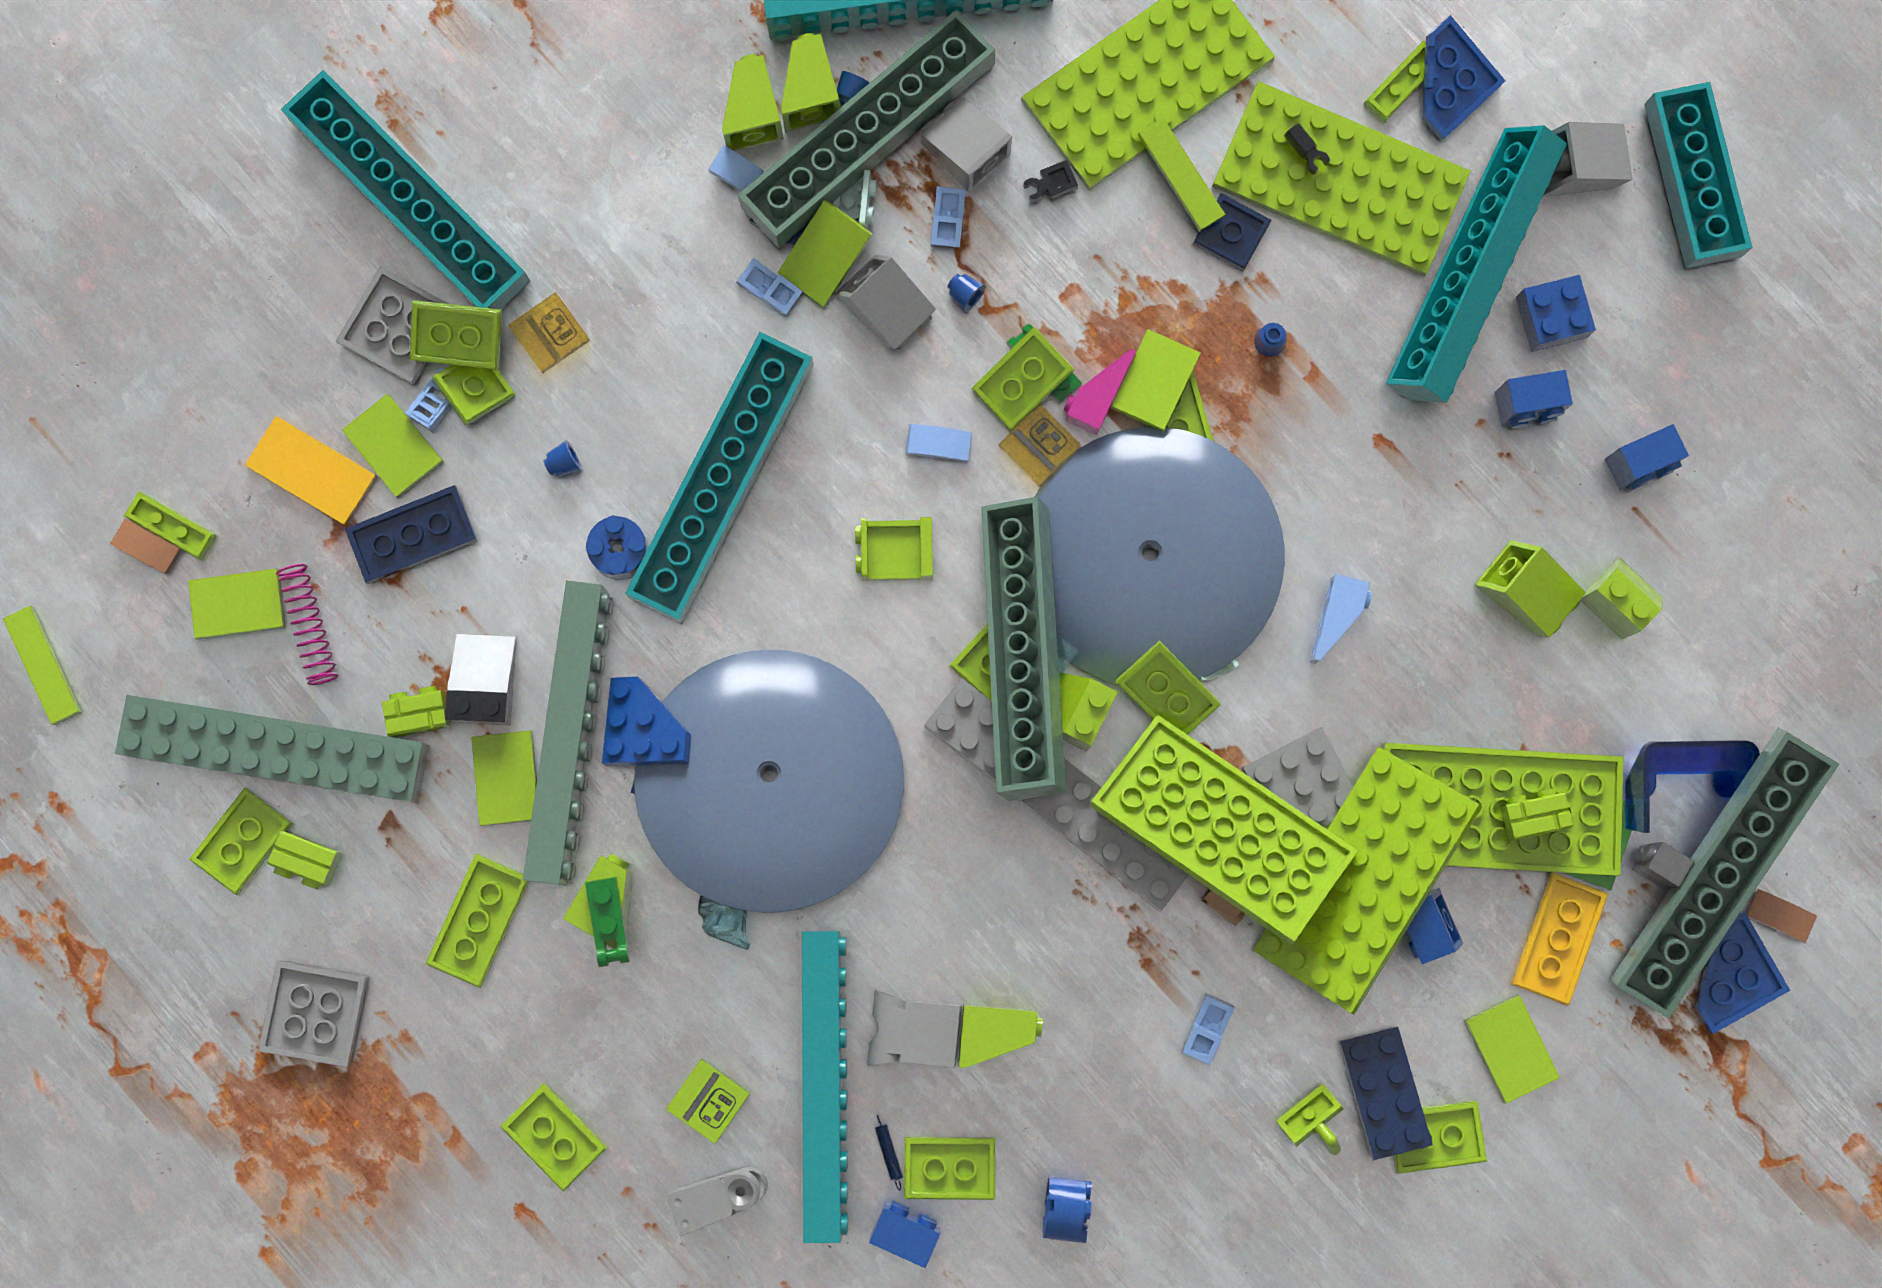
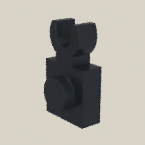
(1055, 180)

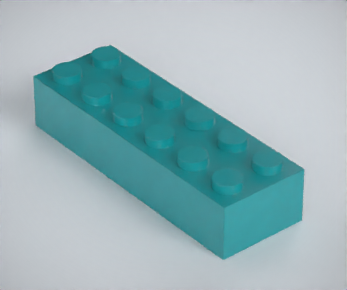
(1698, 175)

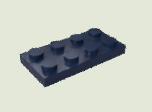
(411, 534)
(1385, 1093)

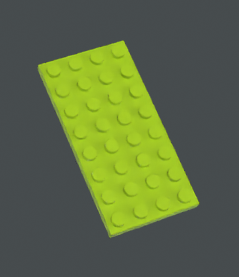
(1155, 66)
(1368, 196)
(1494, 775)
(1224, 829)
(1404, 839)

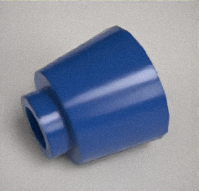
(849, 86)
(966, 291)
(1270, 339)
(562, 460)

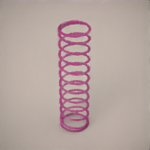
(325, 674)

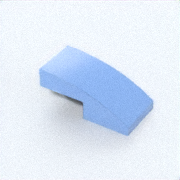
(734, 169)
(948, 216)
(769, 287)
(938, 442)
(1208, 1029)

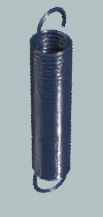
(888, 1152)

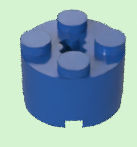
(616, 531)
(1067, 1209)

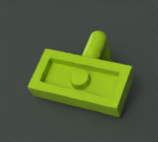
(1310, 1117)

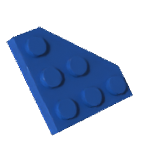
(1454, 78)
(641, 727)
(1737, 978)

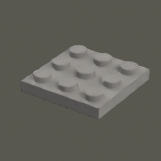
(382, 324)
(1305, 776)
(313, 1014)

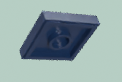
(1235, 235)

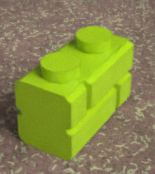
(415, 713)
(1536, 816)
(304, 859)

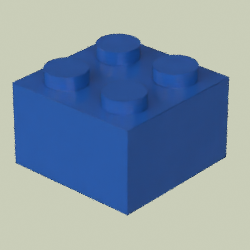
(1555, 313)
(1533, 398)
(1646, 457)
(1433, 930)
(905, 1234)

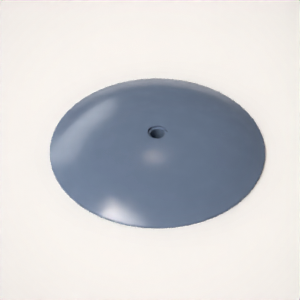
(1213, 538)
(785, 838)

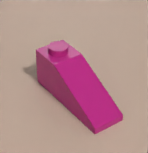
(1095, 398)

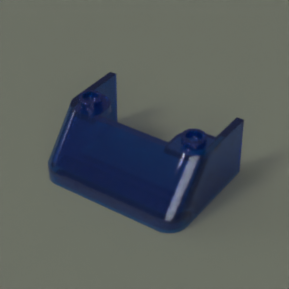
(1724, 759)

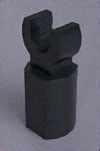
(1306, 147)

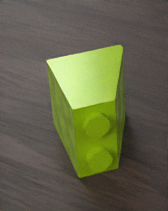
(809, 85)
(751, 107)
(1531, 587)
(1623, 600)
(1083, 708)
(605, 867)
(994, 1032)

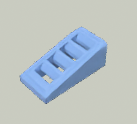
(420, 402)

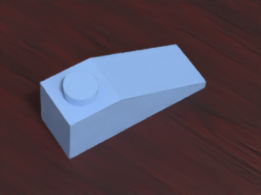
(1342, 606)

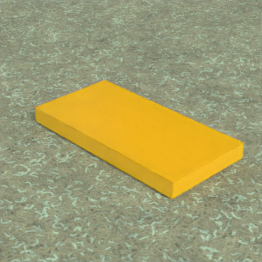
(311, 470)
(1559, 938)

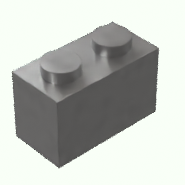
(1661, 864)

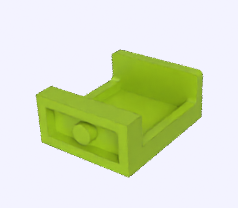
(895, 549)

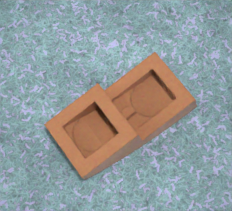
(144, 546)
(1781, 916)

